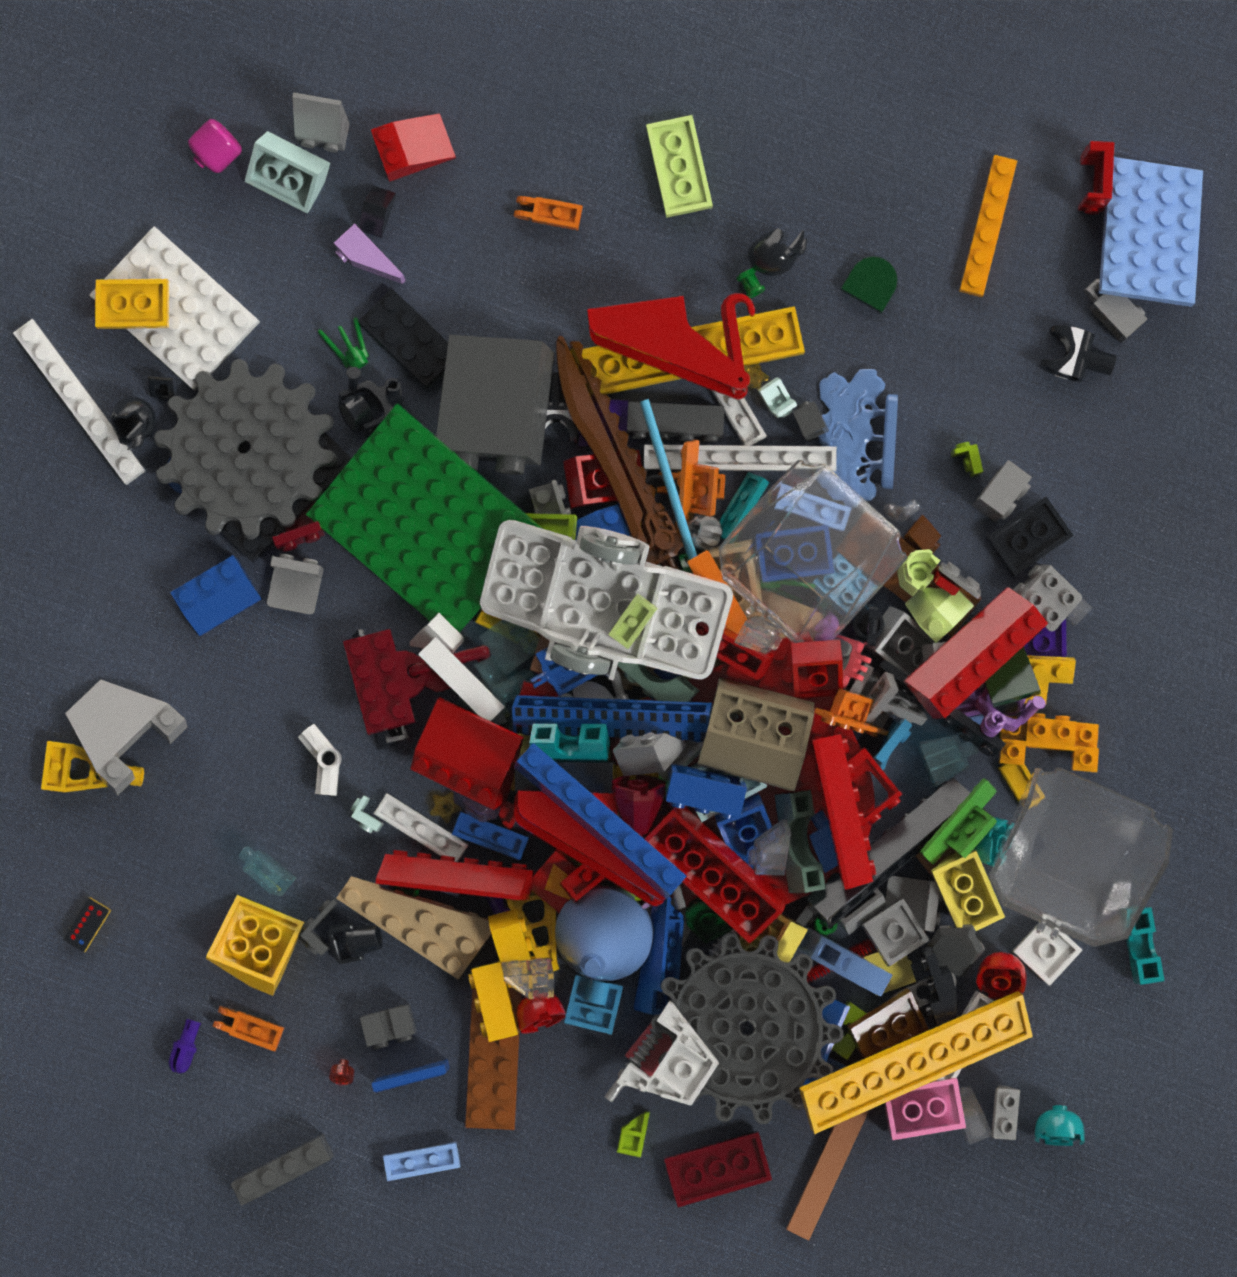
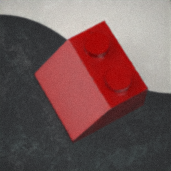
(817, 668)

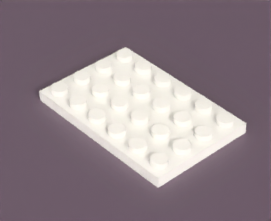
(202, 314)

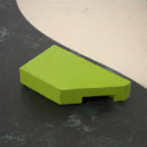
(633, 1135)

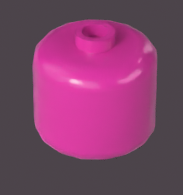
(214, 146)

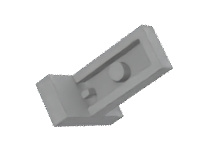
(891, 703)

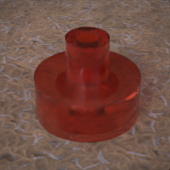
(342, 1073)

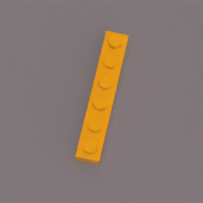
(988, 226)

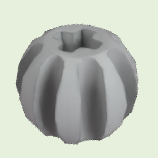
(705, 532)

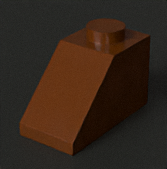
(923, 535)

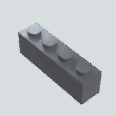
(678, 421)
(282, 1169)

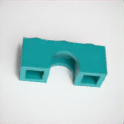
(589, 746)
(1144, 961)

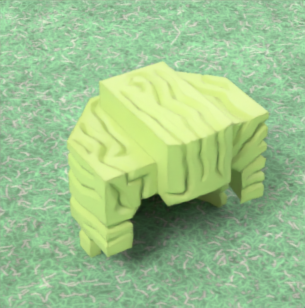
(916, 571)

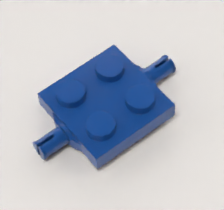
(558, 676)

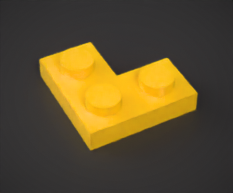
(1051, 670)

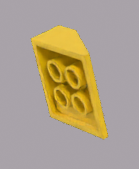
(255, 944)

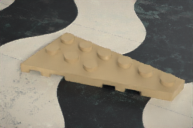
(426, 926)

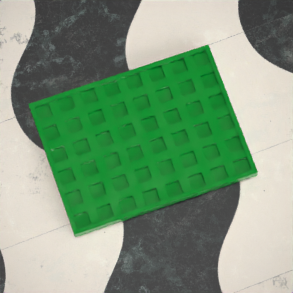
(417, 518)

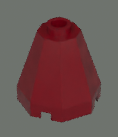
(638, 800)

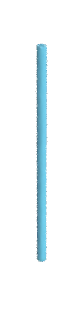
(668, 479)

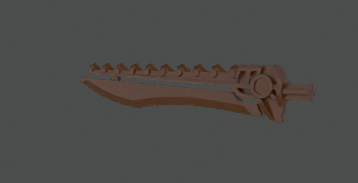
(656, 527)

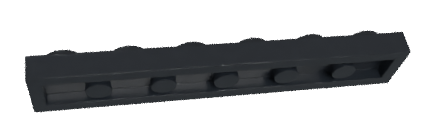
(956, 720)

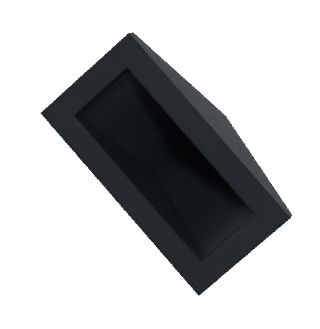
(376, 211)

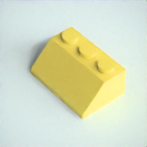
(967, 891)
(786, 931)

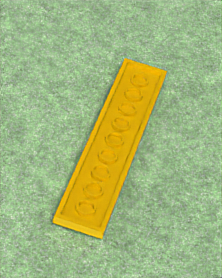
(762, 339)
(915, 1062)

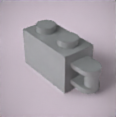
(1115, 312)

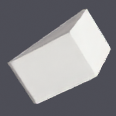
(442, 630)

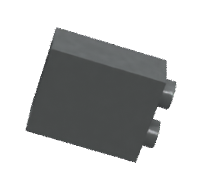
(495, 401)

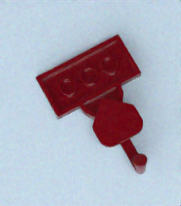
(384, 682)

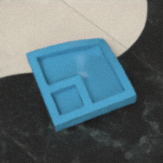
(897, 733)

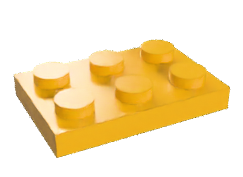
(132, 303)

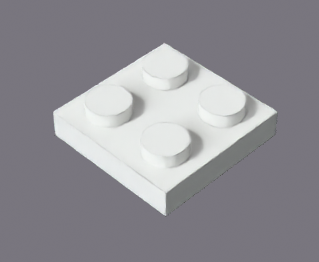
(1047, 956)

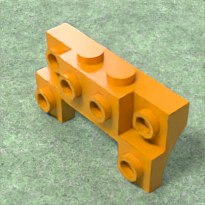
(1053, 735)

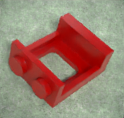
(1102, 157)
(863, 762)

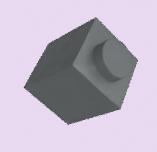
(810, 420)

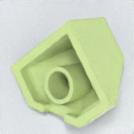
(938, 610)

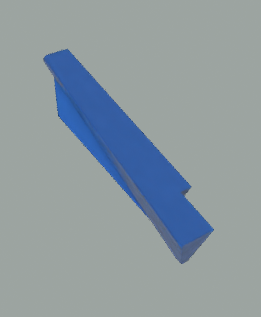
(663, 958)

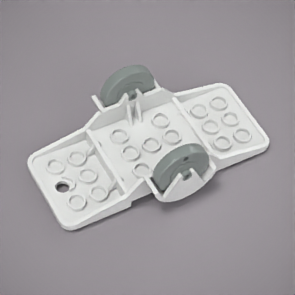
(582, 588)

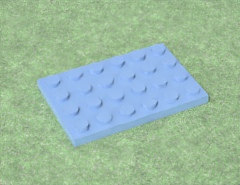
(1152, 233)

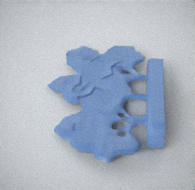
(851, 428)

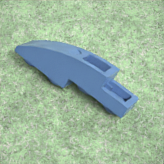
(844, 962)

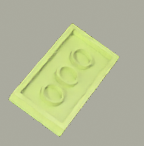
(679, 166)

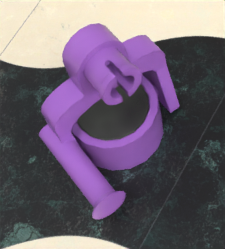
(996, 718)

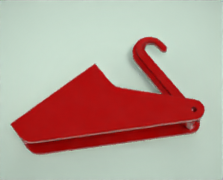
(663, 339)
(553, 825)

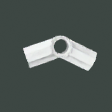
(318, 746)

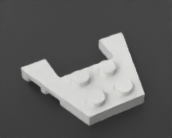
(683, 1068)

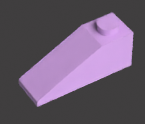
(363, 254)

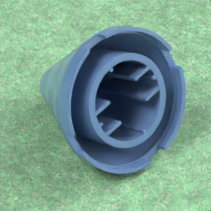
(604, 934)

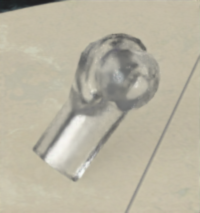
(901, 513)

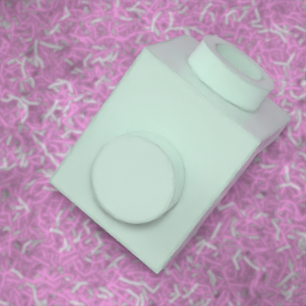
(777, 398)
(366, 821)

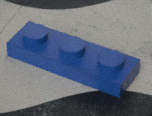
(490, 836)

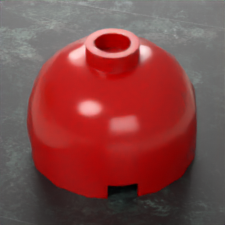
(1001, 975)
(539, 1012)

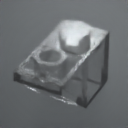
(530, 977)

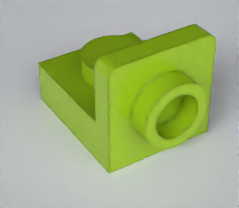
(972, 462)

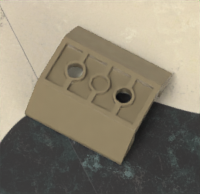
(754, 745)

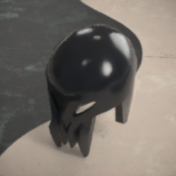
(771, 257)
(133, 421)

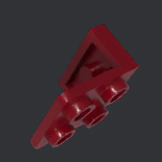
(302, 531)

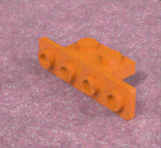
(697, 484)
(705, 566)
(851, 712)

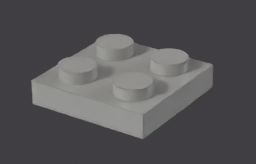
(895, 932)

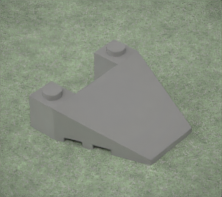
(112, 720)

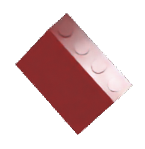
(467, 754)

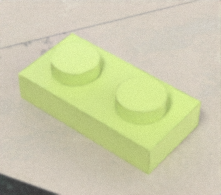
(633, 621)

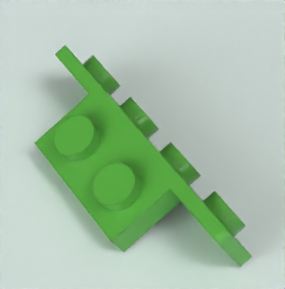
(965, 826)

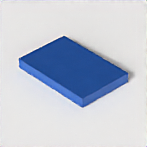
(410, 1076)

